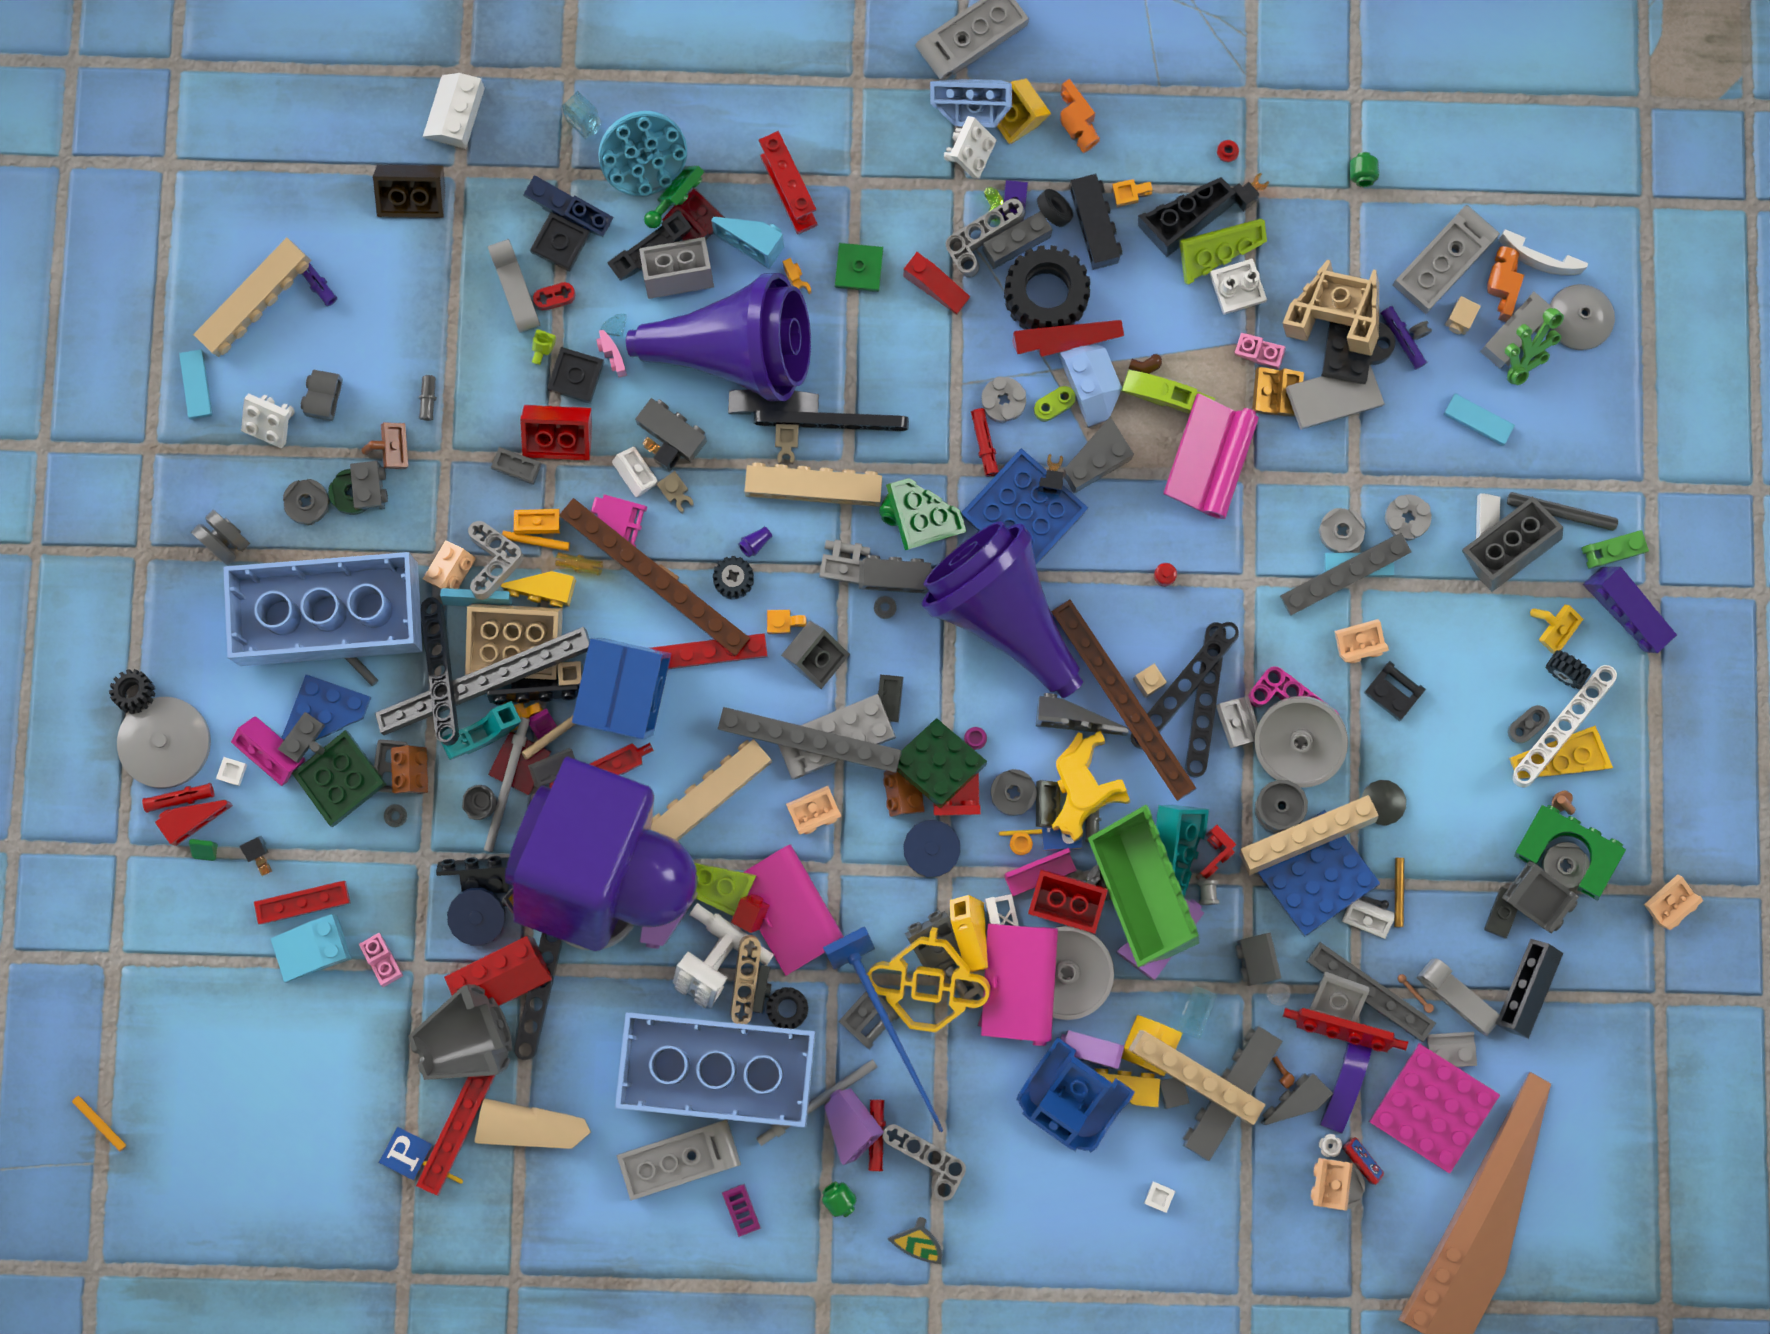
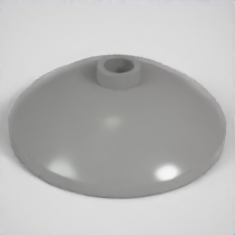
(1583, 331)

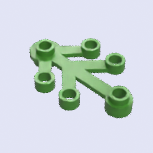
(1520, 368)

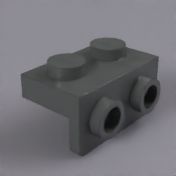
(368, 485)

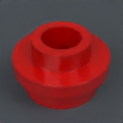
(1227, 157)

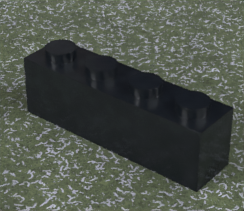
(1095, 222)
(1529, 988)

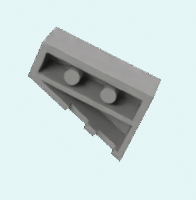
(1530, 314)

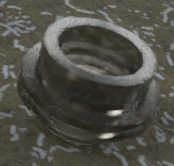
(885, 614)
(389, 812)

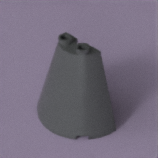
(463, 1037)

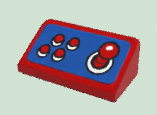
(1363, 1161)

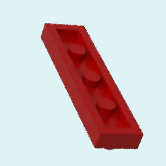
(302, 902)

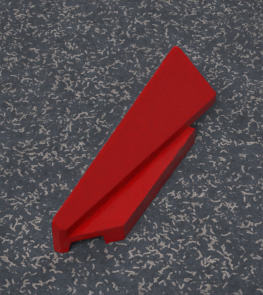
(1064, 338)

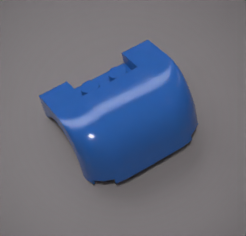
(1071, 1099)

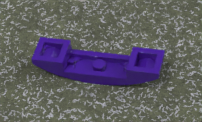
(1346, 1087)

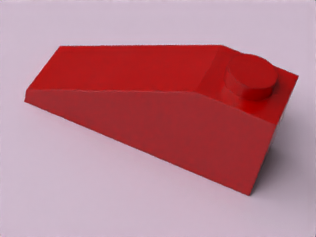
(935, 283)
(185, 821)

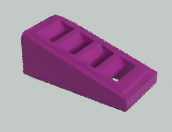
(732, 1192)

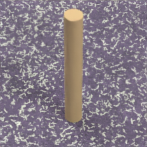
(548, 738)

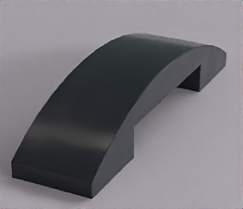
(671, 231)
(748, 402)

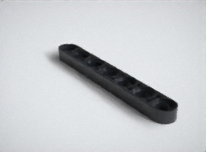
(832, 420)
(1194, 678)
(443, 680)
(1201, 710)
(543, 994)

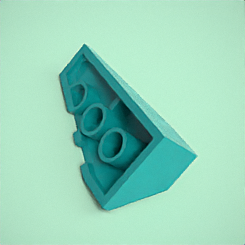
(1180, 833)

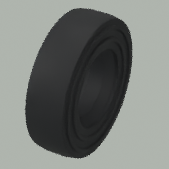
(1055, 207)

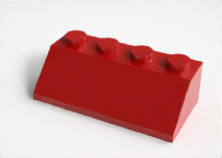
(504, 972)

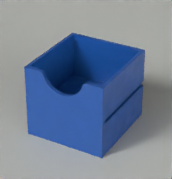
(621, 688)

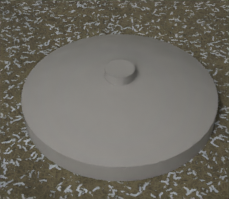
(1301, 741)
(164, 743)
(1082, 973)

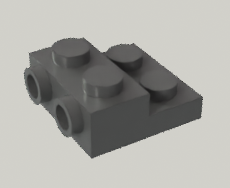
(930, 955)

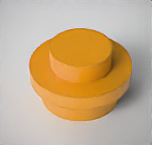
(1021, 843)

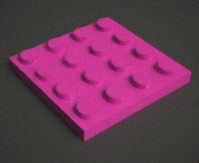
(1434, 1108)

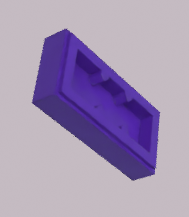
(1015, 190)

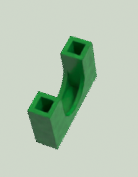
(1550, 825)

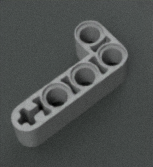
(987, 232)
(514, 285)
(1456, 995)
(922, 1156)

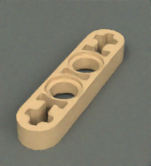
(745, 980)

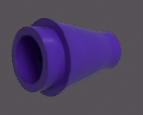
(754, 542)

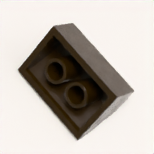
(409, 191)

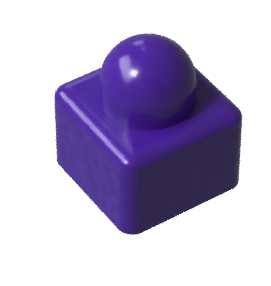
(593, 859)

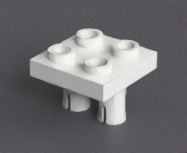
(971, 147)
(1238, 286)
(266, 420)

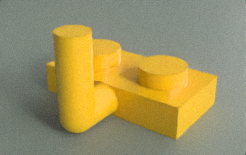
(1560, 627)

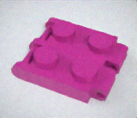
(619, 515)

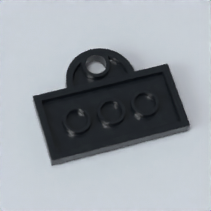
(1348, 365)

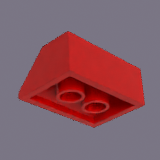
(556, 432)
(1068, 901)

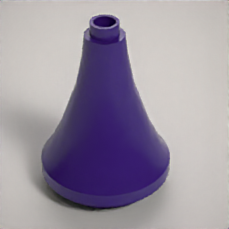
(748, 338)
(996, 594)

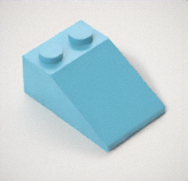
(752, 238)
(310, 947)

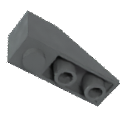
(1305, 1098)

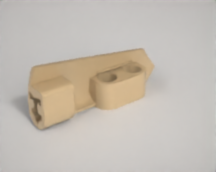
(524, 1126)

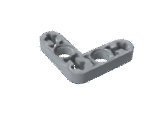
(500, 559)

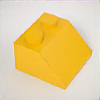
(1025, 114)
(1162, 1032)

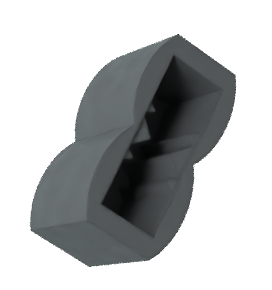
(321, 395)

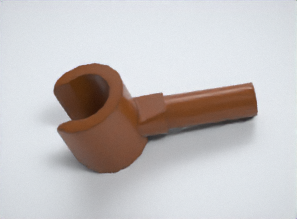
(1287, 1079)

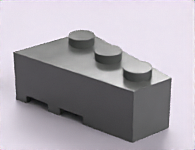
(1099, 457)

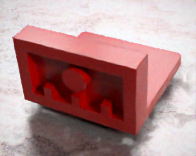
(964, 802)
(1217, 839)

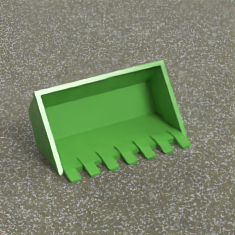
(1144, 888)

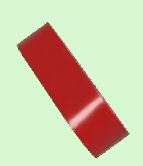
(555, 301)

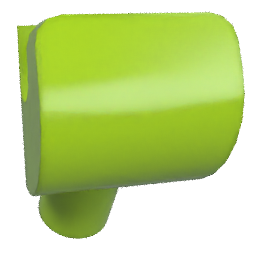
(542, 344)

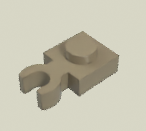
(786, 438)
(674, 489)

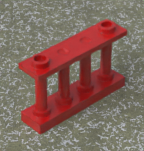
(788, 182)

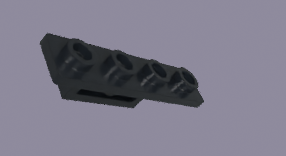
(533, 689)
(477, 872)

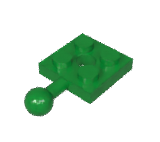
(674, 194)

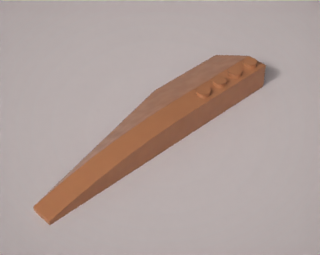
(1482, 1230)

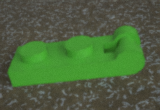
(1615, 549)

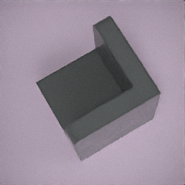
(1173, 1093)

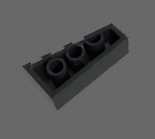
(1186, 215)

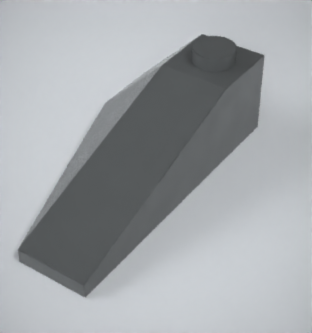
(1062, 714)

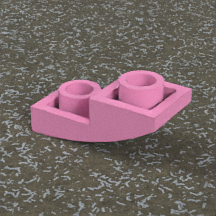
(609, 349)
(1260, 351)
(381, 960)

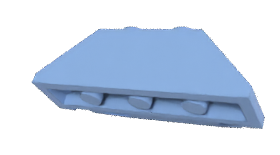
(966, 98)
(1092, 380)

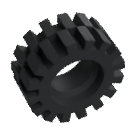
(124, 683)
(773, 1004)

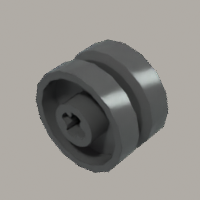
(220, 537)
(1278, 793)

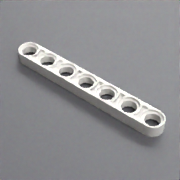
(1562, 736)

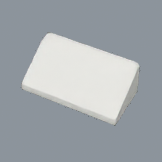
(634, 471)
(1487, 512)
(1369, 918)

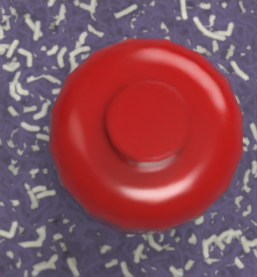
(1165, 574)

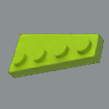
(1218, 247)
(722, 887)

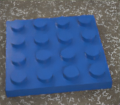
(1016, 500)
(1319, 883)

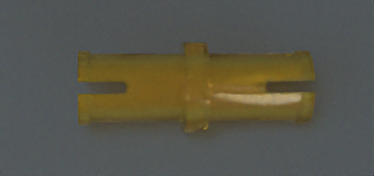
(579, 563)

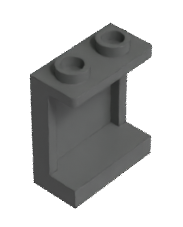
(1541, 897)

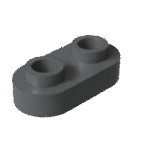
(1528, 725)

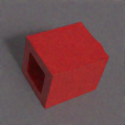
(750, 913)

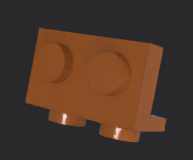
(409, 769)
(901, 795)

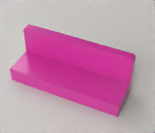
(262, 746)
(1026, 877)

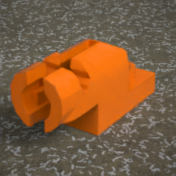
(1077, 117)
(1505, 281)

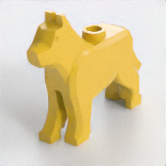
(1082, 790)

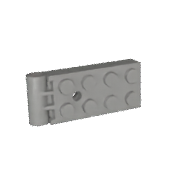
(982, 29)
(1438, 266)
(860, 721)
(667, 1161)

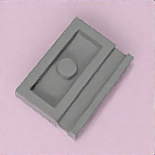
(1238, 721)
(1454, 1047)

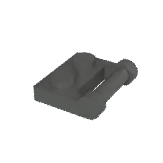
(861, 1014)

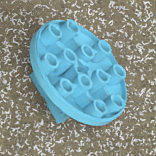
(642, 153)

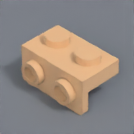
(449, 567)
(1361, 641)
(813, 810)
(1673, 903)
(1331, 1184)

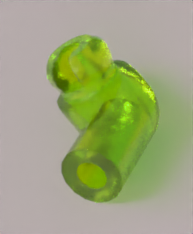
(993, 197)

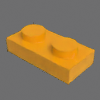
(536, 521)

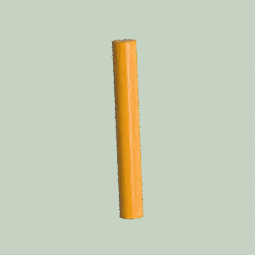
(538, 541)
(99, 1123)

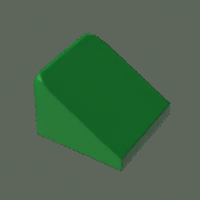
(203, 849)

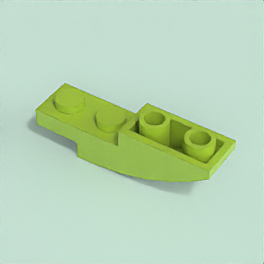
(1161, 391)

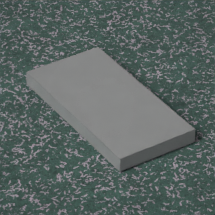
(1331, 399)

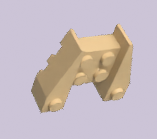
(1337, 300)

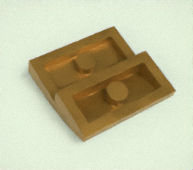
(1271, 393)

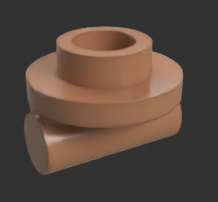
(1563, 801)

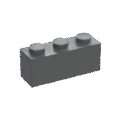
(1017, 240)
(671, 429)
(893, 574)

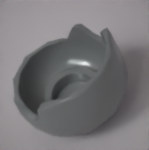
(479, 802)

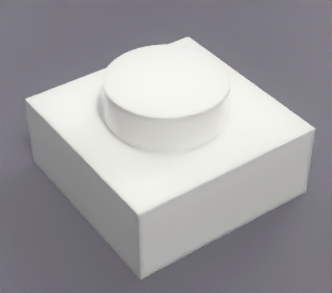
(231, 771)
(1159, 1197)

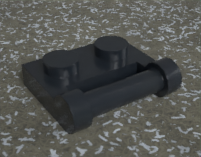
(1389, 696)

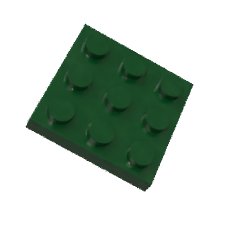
(939, 763)
(339, 778)

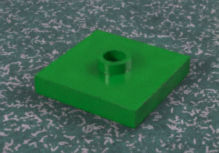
(859, 267)

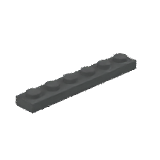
(1345, 574)
(1378, 997)

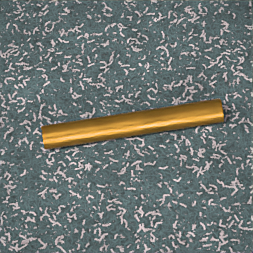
(1399, 892)

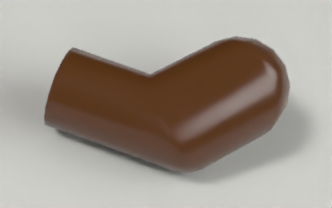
(1148, 366)

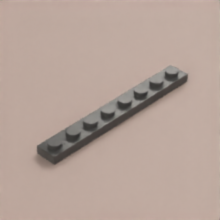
(810, 740)

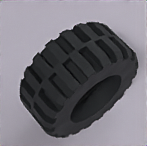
(1050, 262)

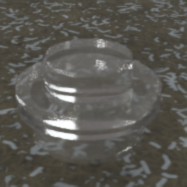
(1278, 993)

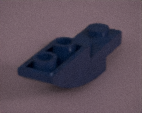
(567, 206)

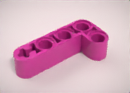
(1278, 689)

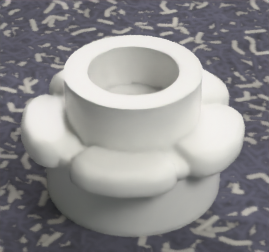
(1336, 1145)

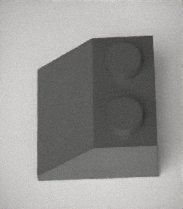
(815, 654)
(1258, 959)

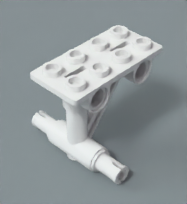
(702, 978)

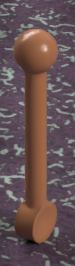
(1427, 1007)

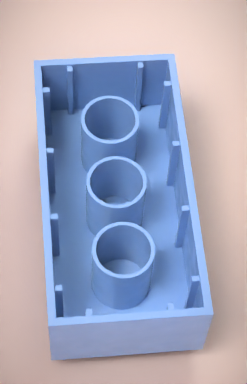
(322, 609)
(715, 1069)

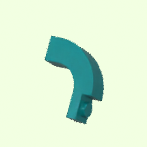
(485, 731)

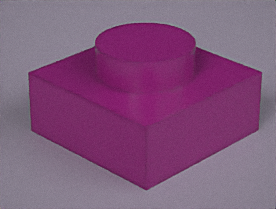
(542, 723)

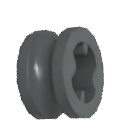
(1420, 330)

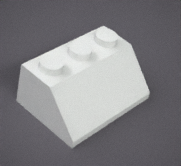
(454, 109)

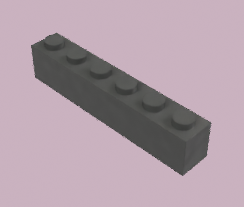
(1244, 1073)

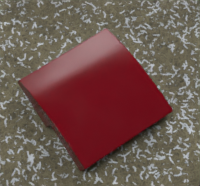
(698, 213)
(522, 778)

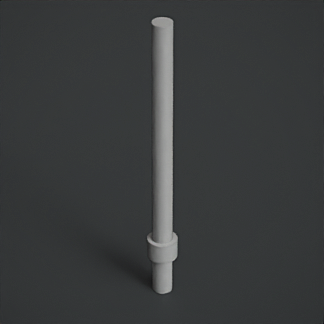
(518, 741)
(778, 1130)

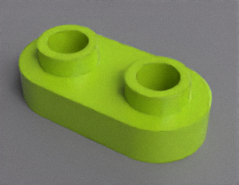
(1055, 403)

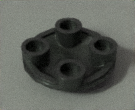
(1388, 801)

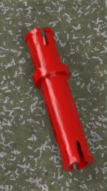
(987, 452)
(188, 795)
(876, 1148)

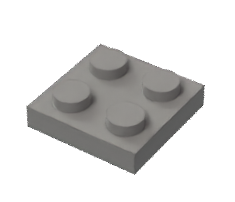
(1339, 997)

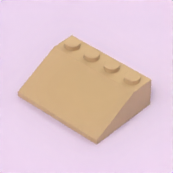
(506, 630)

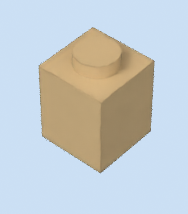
(1462, 316)
(570, 673)
(1149, 680)

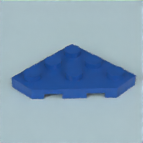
(328, 704)

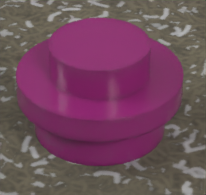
(975, 738)

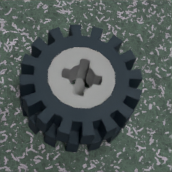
(736, 585)
(1568, 669)

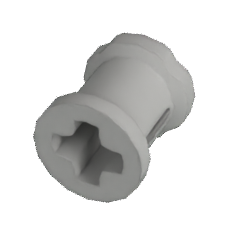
(1208, 892)

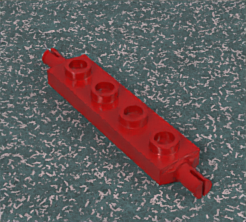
(622, 759)
(1345, 1030)

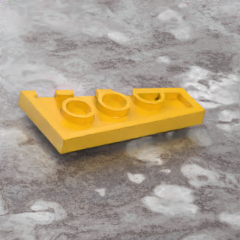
(1580, 753)

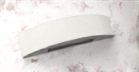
(1539, 261)

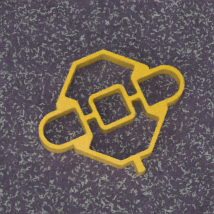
(963, 972)

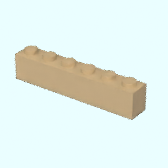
(252, 297)
(813, 485)
(712, 792)
(1308, 835)
(1196, 1077)

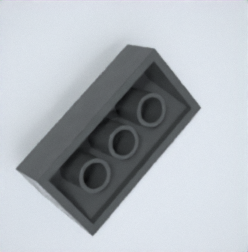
(1513, 543)

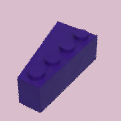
(1630, 608)

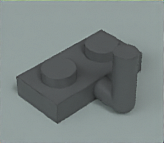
(303, 738)

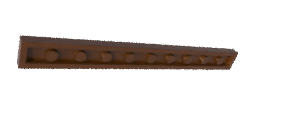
(654, 577)
(1124, 700)

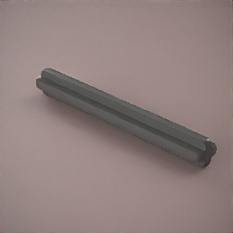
(1568, 512)

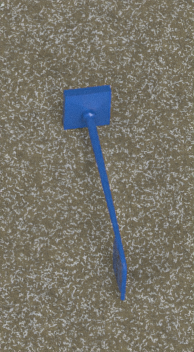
(849, 950)

